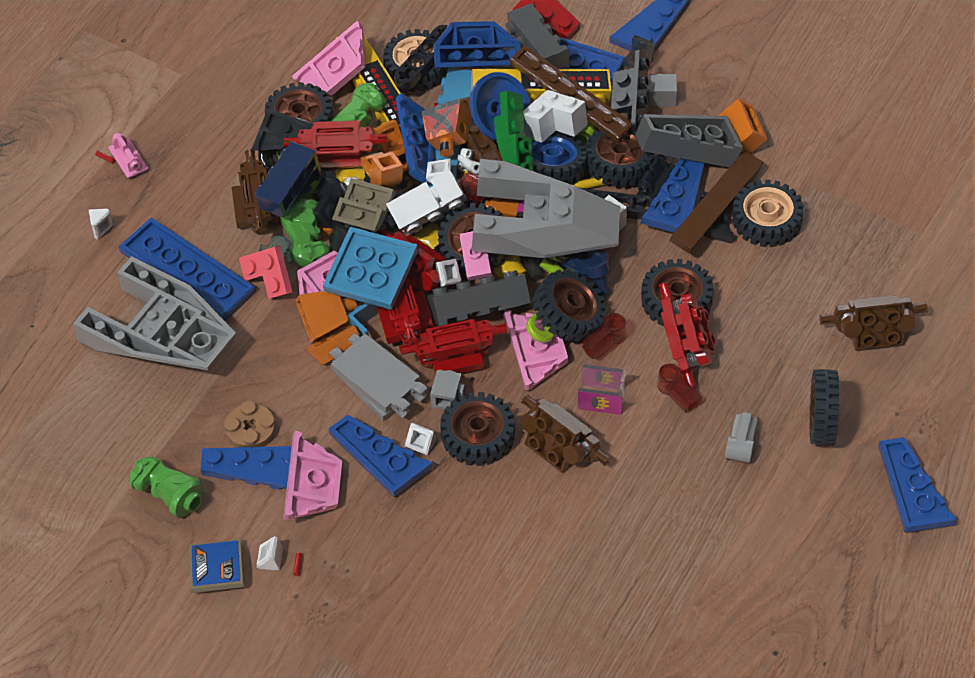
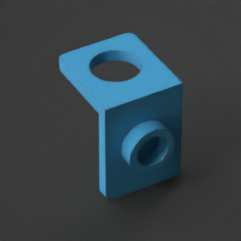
(361, 315)

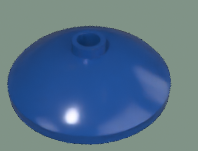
(487, 95)

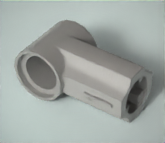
(741, 441)

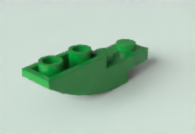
(509, 131)

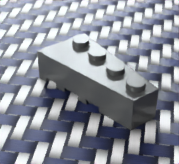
(529, 30)
(690, 137)
(478, 298)

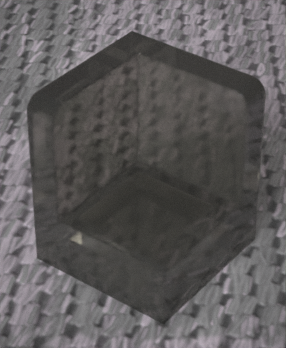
(646, 47)

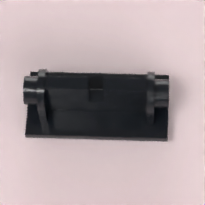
(655, 177)

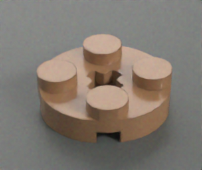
(250, 414)

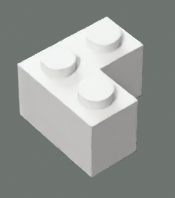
(554, 113)

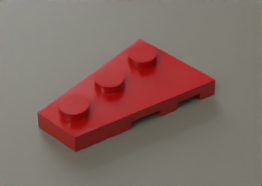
(559, 19)

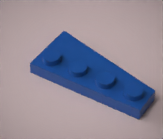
(650, 23)
(416, 146)
(384, 460)
(248, 464)
(912, 489)

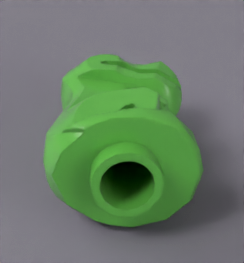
(365, 97)
(304, 233)
(177, 489)

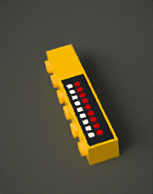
(376, 73)
(594, 80)

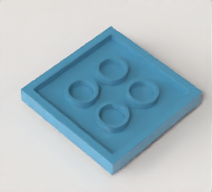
(370, 268)

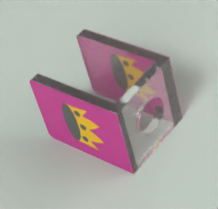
(602, 378)

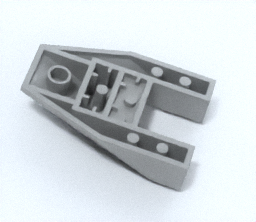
(555, 215)
(169, 329)

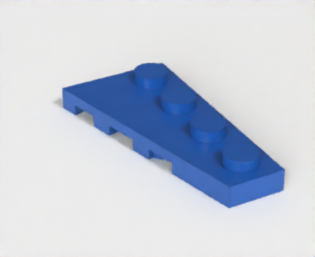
(675, 197)

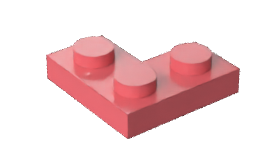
(271, 266)

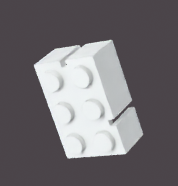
(427, 203)

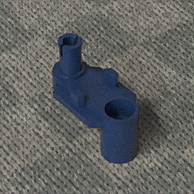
(593, 265)

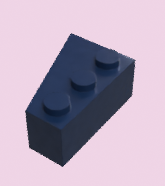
(288, 179)

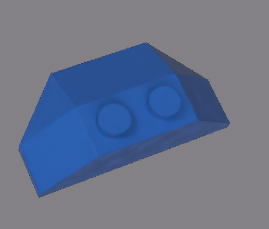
(474, 46)

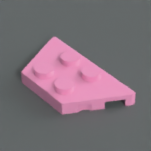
(336, 62)
(314, 275)
(534, 358)
(311, 479)

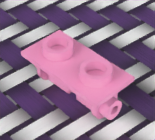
(127, 156)

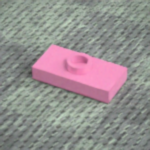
(476, 263)

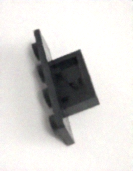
(630, 89)

